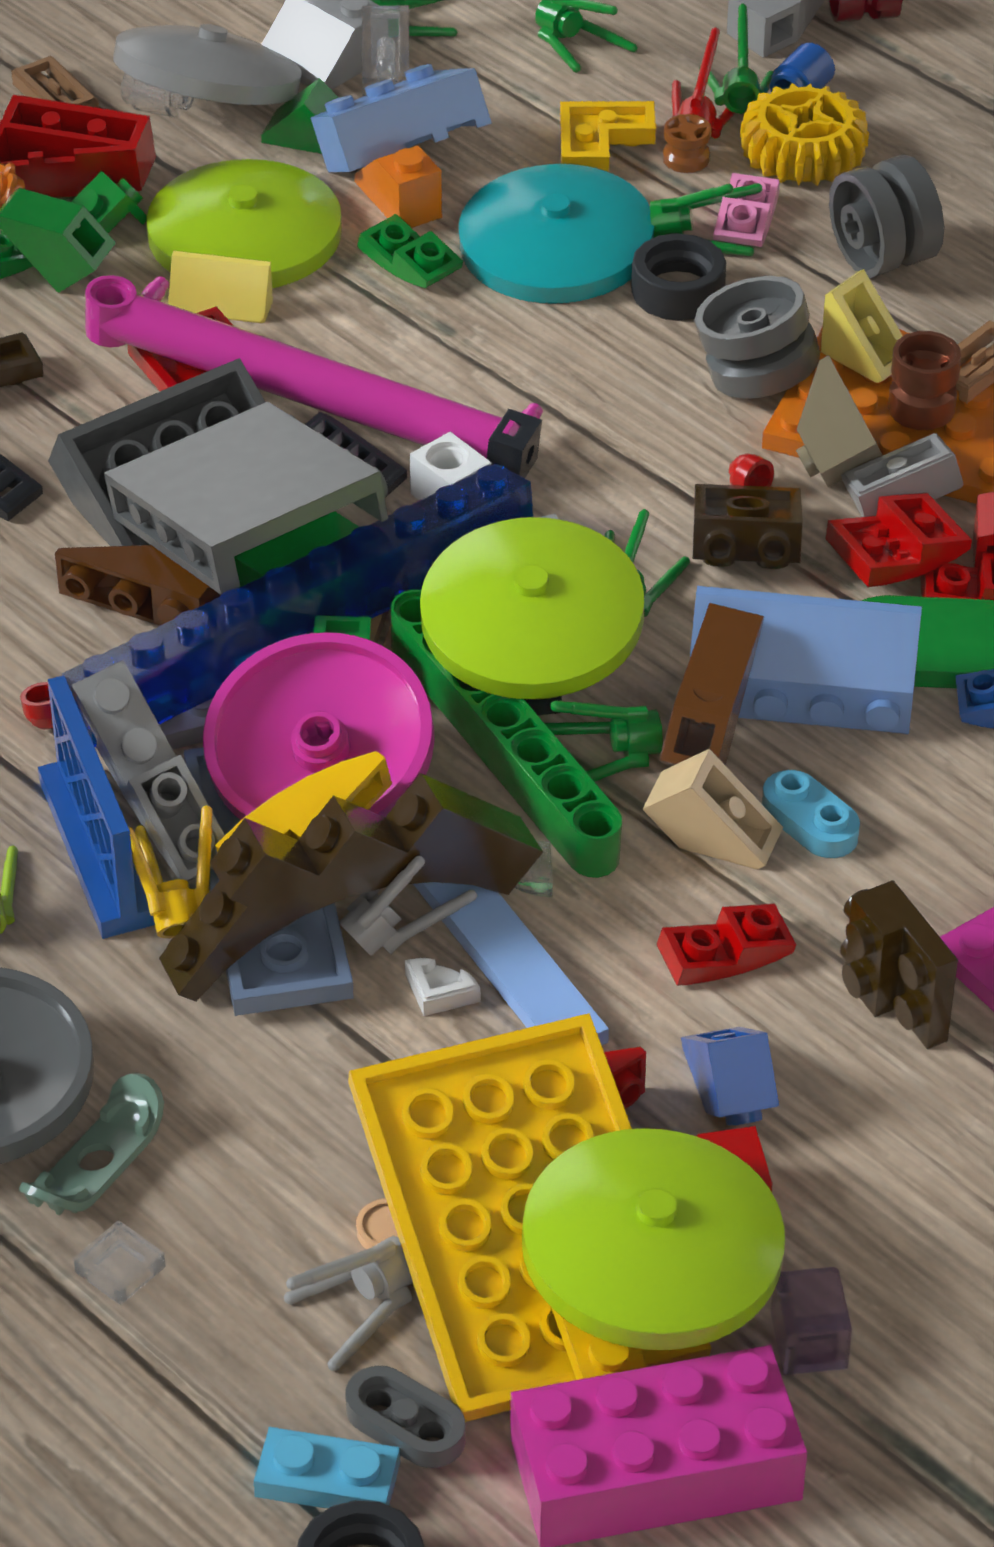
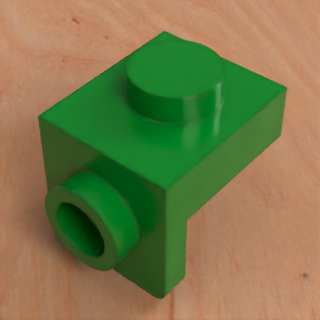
(110, 201)

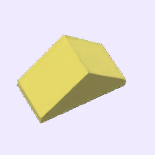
(859, 328)

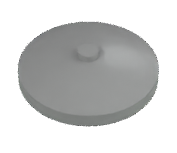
(207, 64)

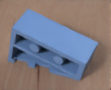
(398, 116)

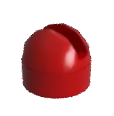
(751, 471)
(37, 706)

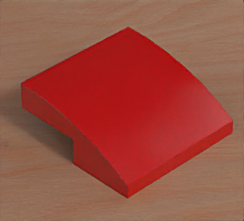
(900, 542)

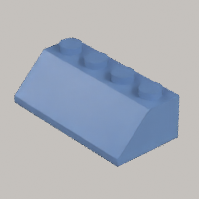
(826, 659)

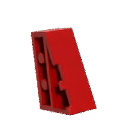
(68, 144)

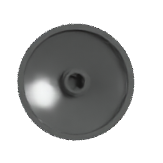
(42, 1063)

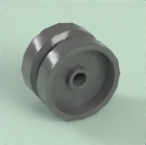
(886, 215)
(757, 337)

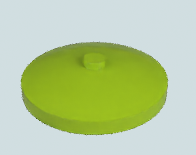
(248, 213)
(532, 608)
(653, 1239)

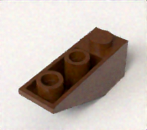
(130, 581)
(713, 685)

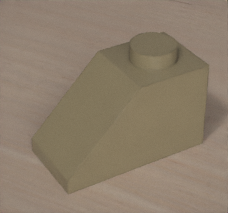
(833, 428)

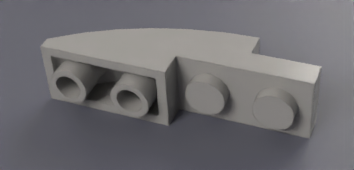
(145, 766)

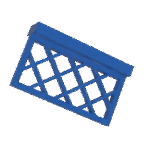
(91, 821)

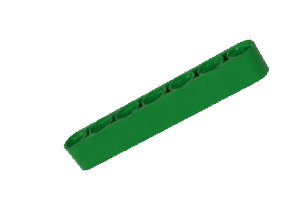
(518, 752)

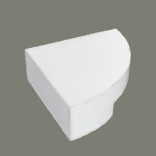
(440, 987)

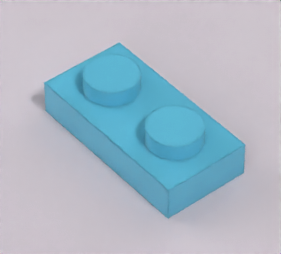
(324, 1469)

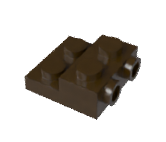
(747, 525)
(898, 962)

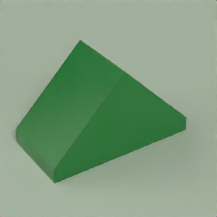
(292, 122)

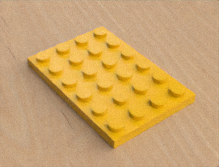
(456, 1157)

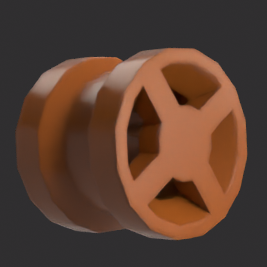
(686, 143)

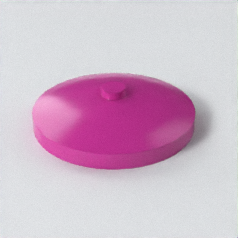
(310, 708)

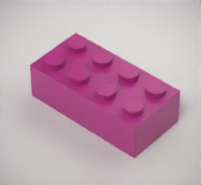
(657, 1446)

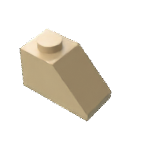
(712, 812)

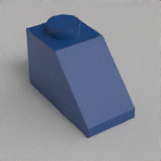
(732, 1073)

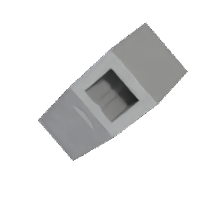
(772, 22)

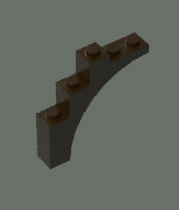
(342, 853)

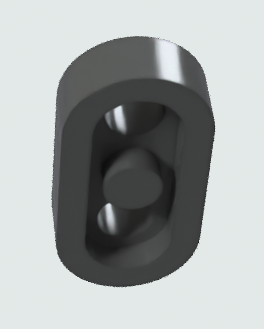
(410, 1418)

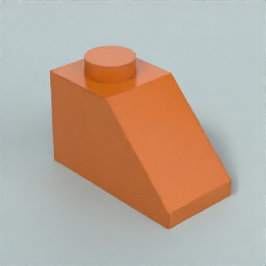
(404, 185)

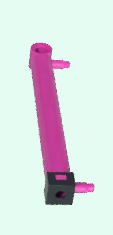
(122, 316)

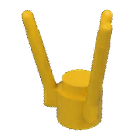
(172, 901)

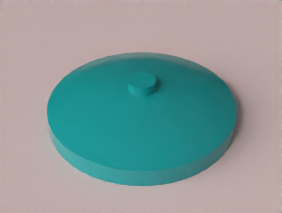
(554, 233)

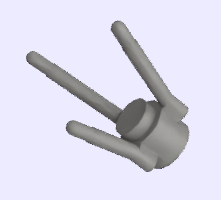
(373, 920)
(375, 1272)

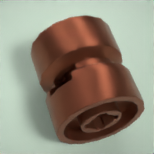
(924, 380)

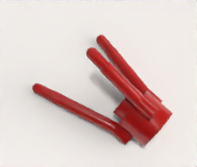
(698, 103)

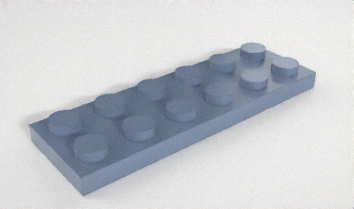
(297, 963)

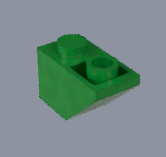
(55, 236)

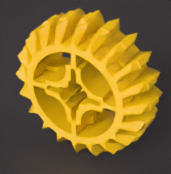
(804, 134)

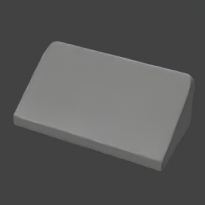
(915, 468)

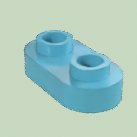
(806, 813)

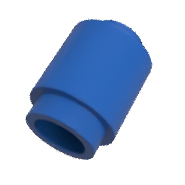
(804, 66)

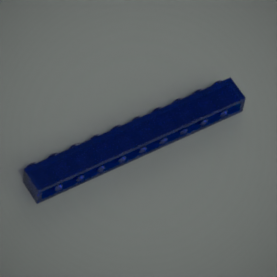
(352, 577)

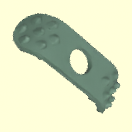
(123, 1129)

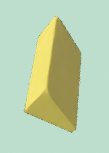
(232, 284)

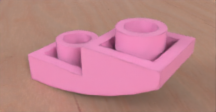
(749, 217)

